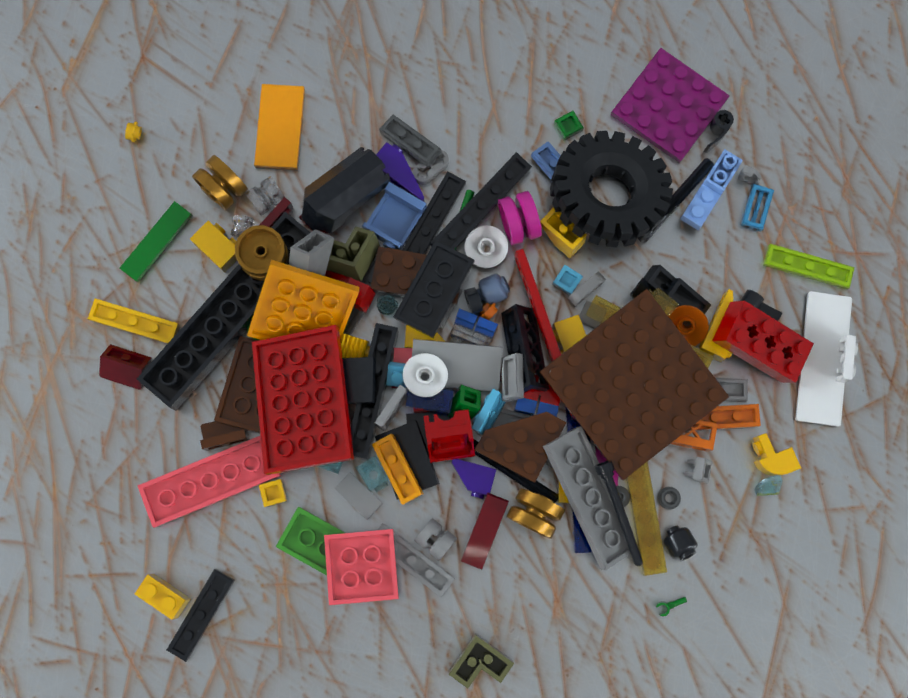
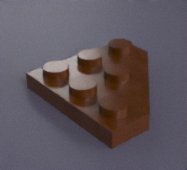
(521, 443)

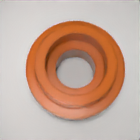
(488, 311)

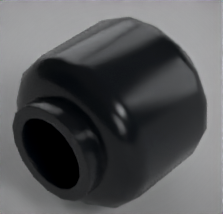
(680, 543)

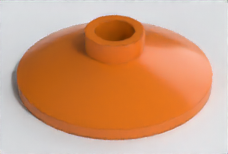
(699, 323)

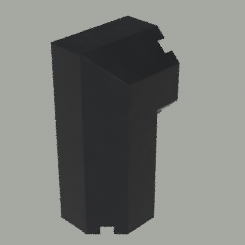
(343, 190)

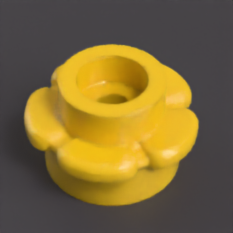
(133, 131)

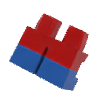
(548, 402)

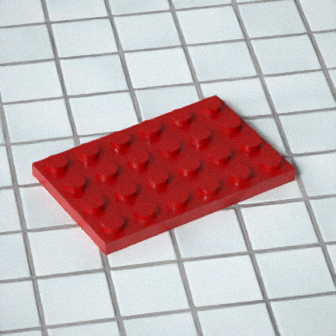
(302, 400)

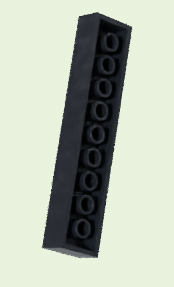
(211, 330)

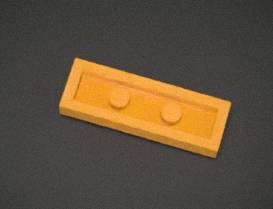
(397, 469)

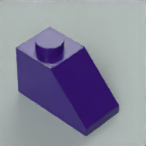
(475, 477)

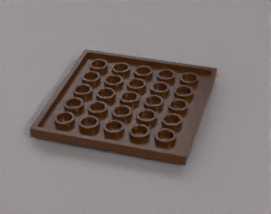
(634, 384)

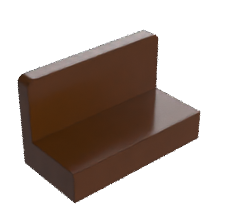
(220, 435)

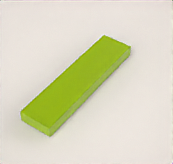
(808, 266)

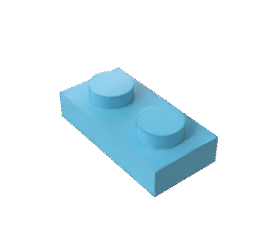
(492, 407)

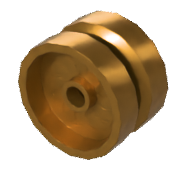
(216, 185)
(258, 240)
(537, 510)

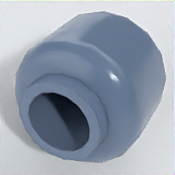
(493, 289)

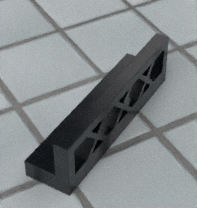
(517, 341)

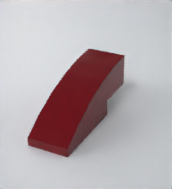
(484, 531)

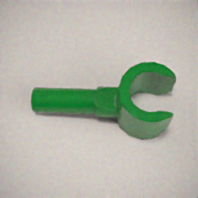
(671, 605)

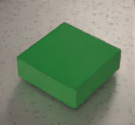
(569, 125)

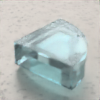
(769, 486)

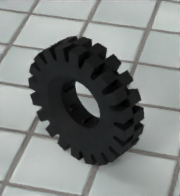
(621, 160)

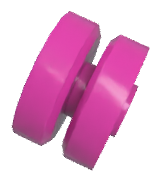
(519, 218)

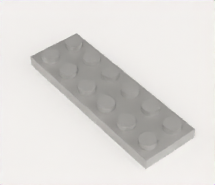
(588, 496)

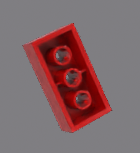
(763, 342)

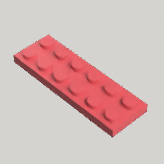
(204, 482)

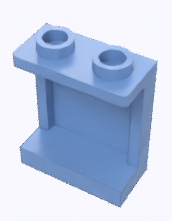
(395, 217)

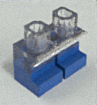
(464, 326)

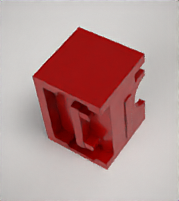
(449, 438)

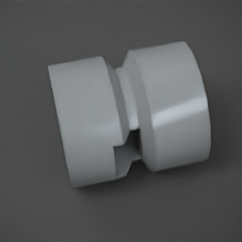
(441, 545)

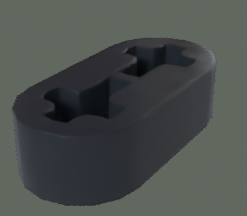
(473, 300)

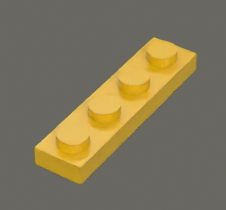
(132, 321)

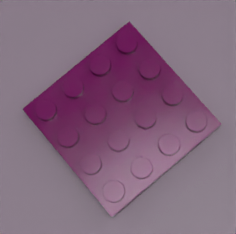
(670, 105)

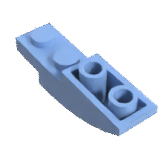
(711, 189)

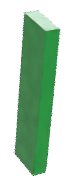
(156, 241)

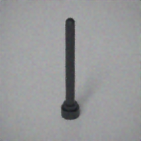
(605, 470)

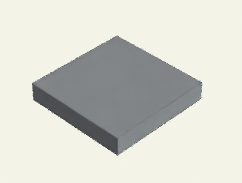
(391, 408)

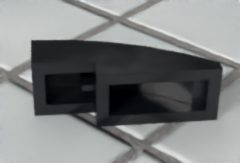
(675, 288)

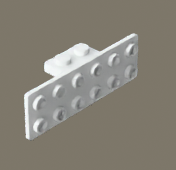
(829, 361)

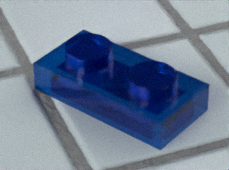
(439, 403)

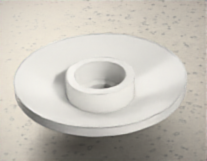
(490, 237)
(430, 366)

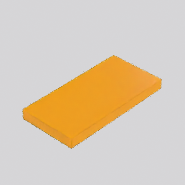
(279, 127)

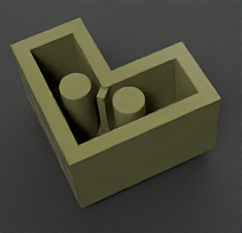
(355, 255)
(479, 656)

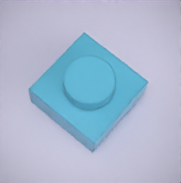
(567, 280)
(395, 374)

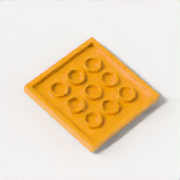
(300, 301)

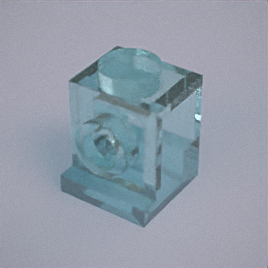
(373, 465)

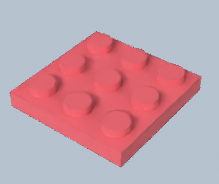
(361, 567)

